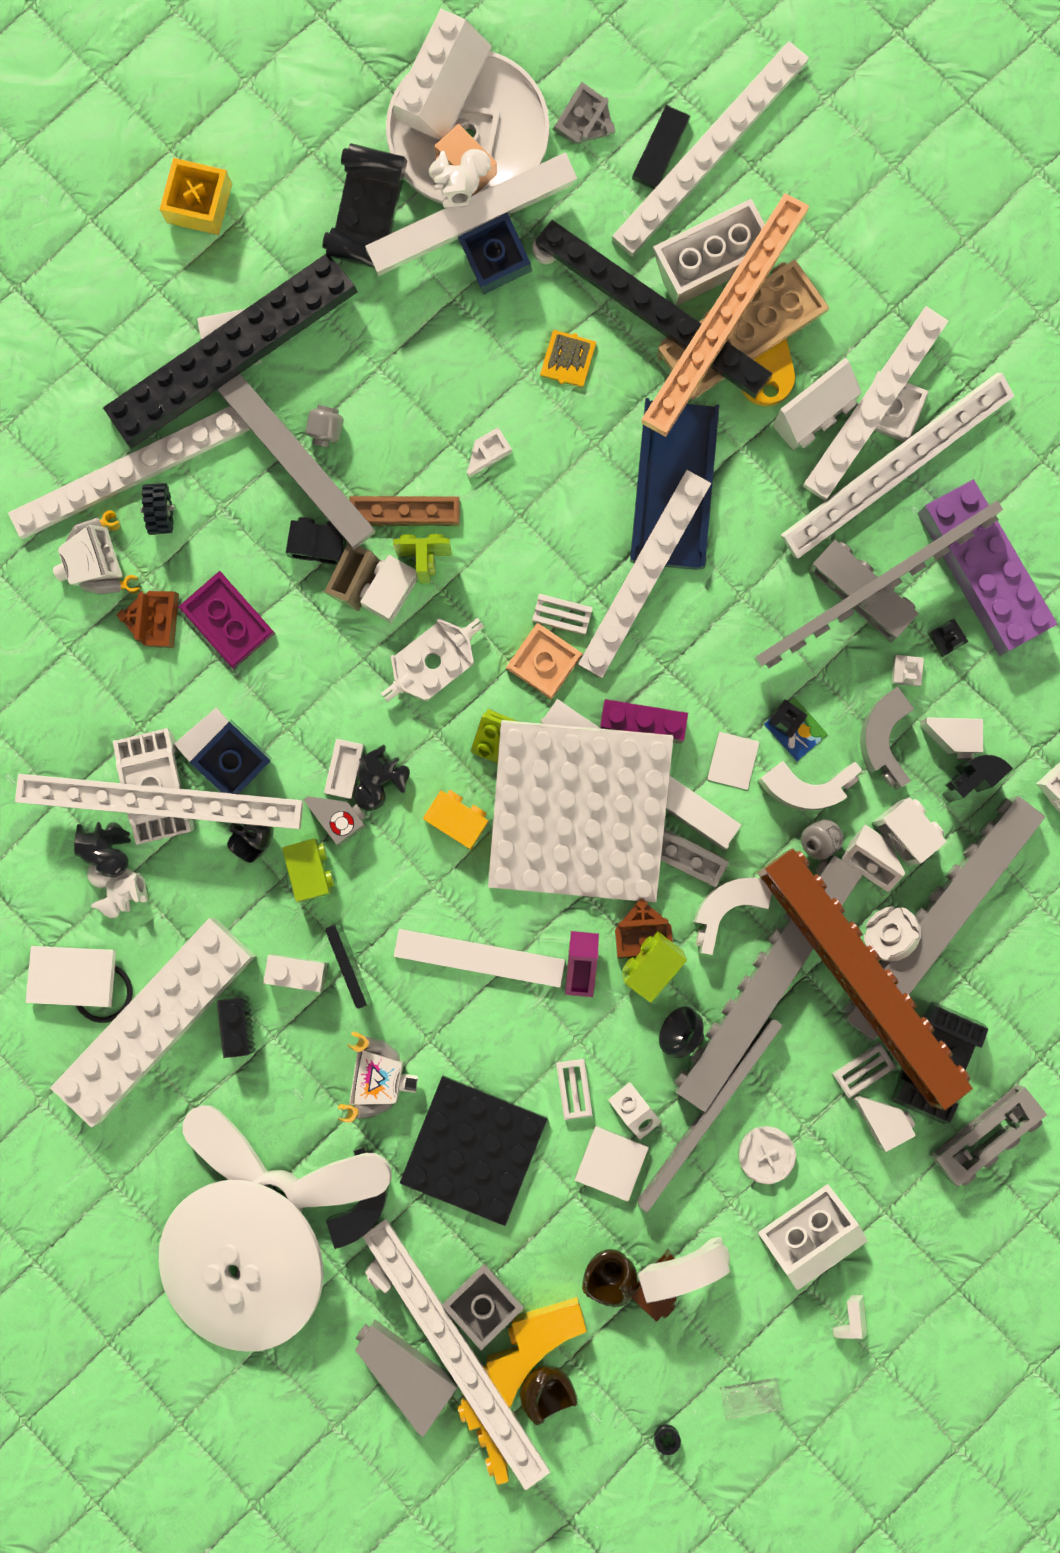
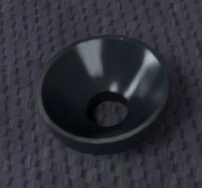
(677, 1029)

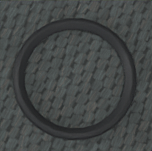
(86, 1014)

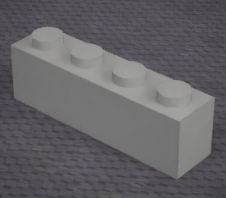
(847, 574)

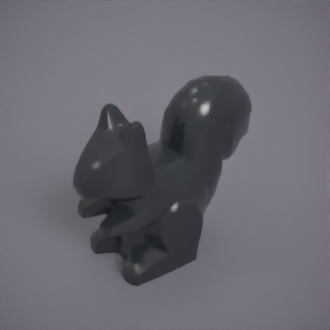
(374, 772)
(98, 851)

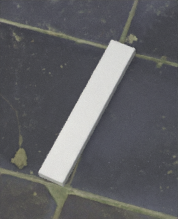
(479, 958)

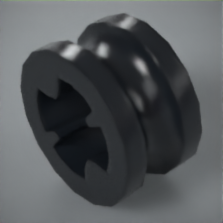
(671, 1449)

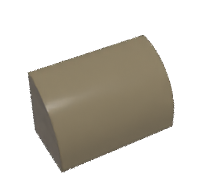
(351, 575)

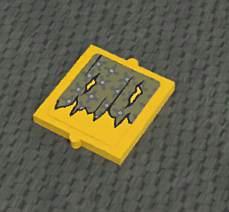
(568, 358)

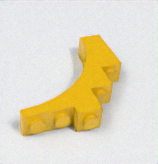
(536, 1335)

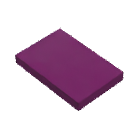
(226, 620)

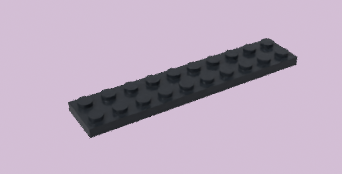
(229, 350)

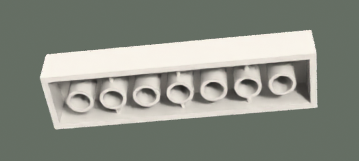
(153, 1022)

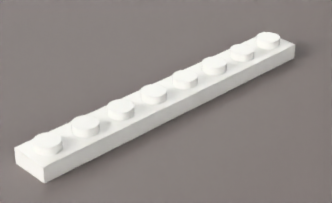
(875, 403)
(644, 574)

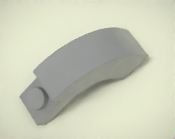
(876, 734)

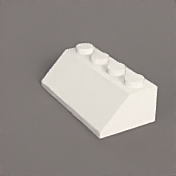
(442, 76)
(707, 252)

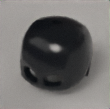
(249, 840)

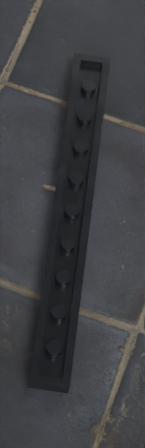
(647, 304)

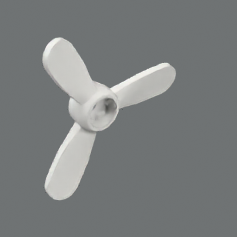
(233, 1157)

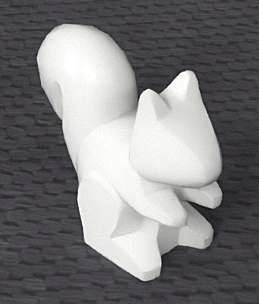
(459, 181)
(119, 891)

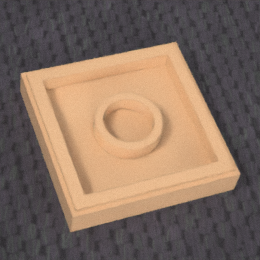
(544, 661)

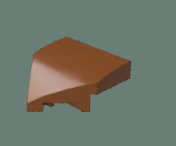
(152, 618)
(637, 927)

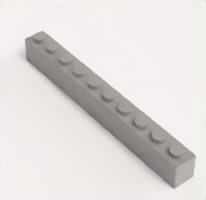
(959, 896)
(757, 997)

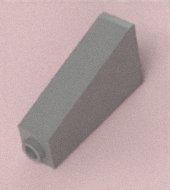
(407, 1375)

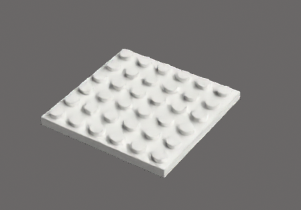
(579, 810)

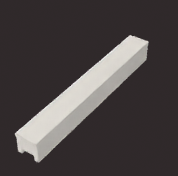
(483, 207)
(681, 801)

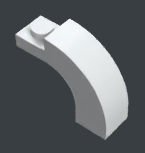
(796, 794)
(725, 897)
(685, 1273)

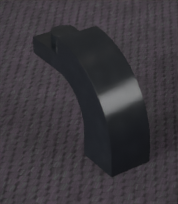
(359, 1220)

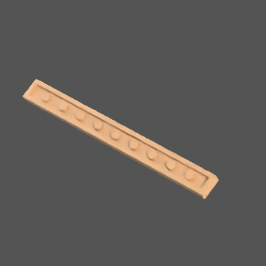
(725, 315)

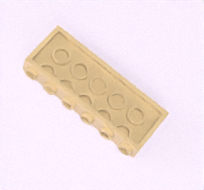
(777, 311)

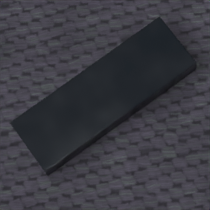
(661, 147)

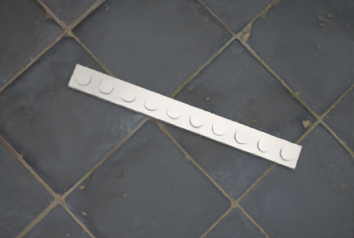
(710, 149)
(897, 465)
(127, 472)
(159, 801)
(456, 1355)

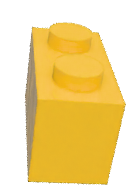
(456, 819)

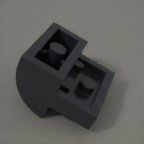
(977, 774)

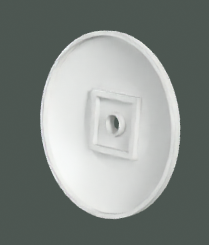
(501, 109)
(268, 1243)

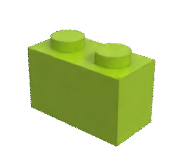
(308, 870)
(653, 966)

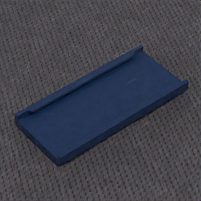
(662, 466)

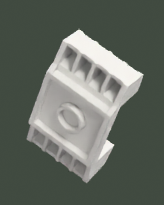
(151, 762)

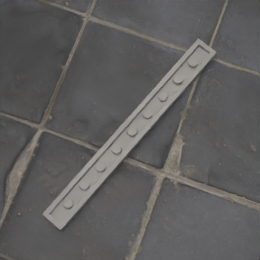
(888, 580)

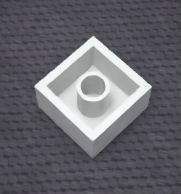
(910, 831)

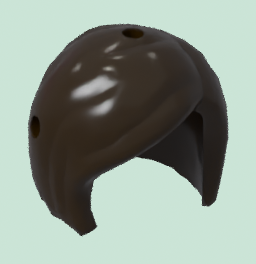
(610, 1278)
(546, 1392)

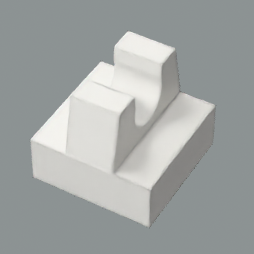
(907, 670)

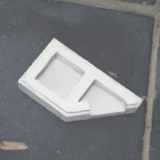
(488, 451)

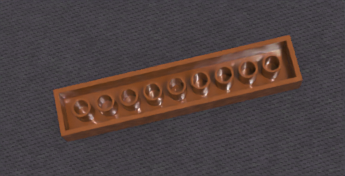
(865, 980)

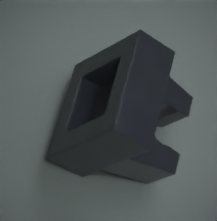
(948, 637)
(787, 719)

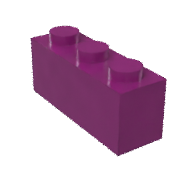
(643, 719)

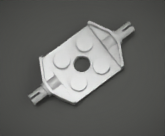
(442, 639)

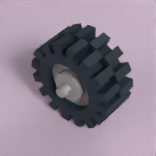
(157, 508)

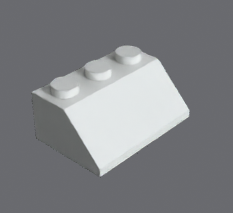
(818, 406)
(813, 1236)

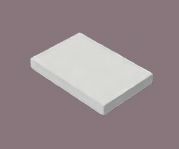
(71, 976)

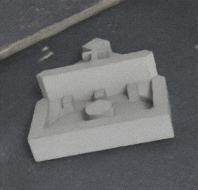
(585, 117)

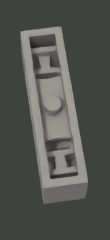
(1016, 1106)

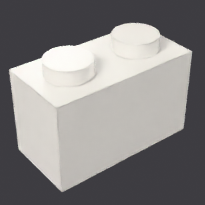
(389, 588)
(295, 973)

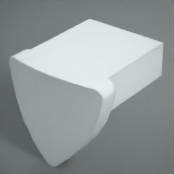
(857, 1320)

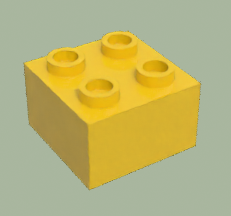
(196, 196)

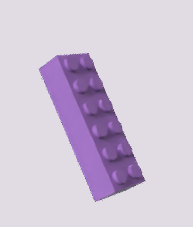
(989, 571)

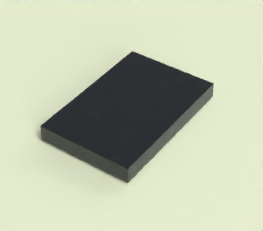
(348, 966)

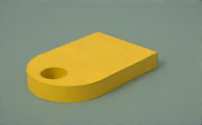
(779, 363)

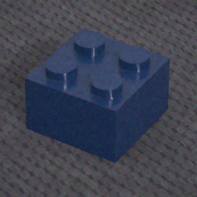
(495, 253)
(231, 759)

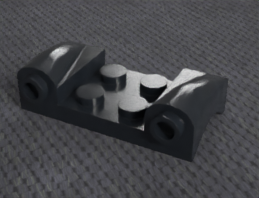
(366, 202)

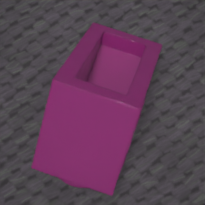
(582, 964)

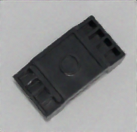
(961, 1037)

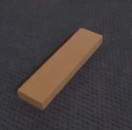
(409, 510)

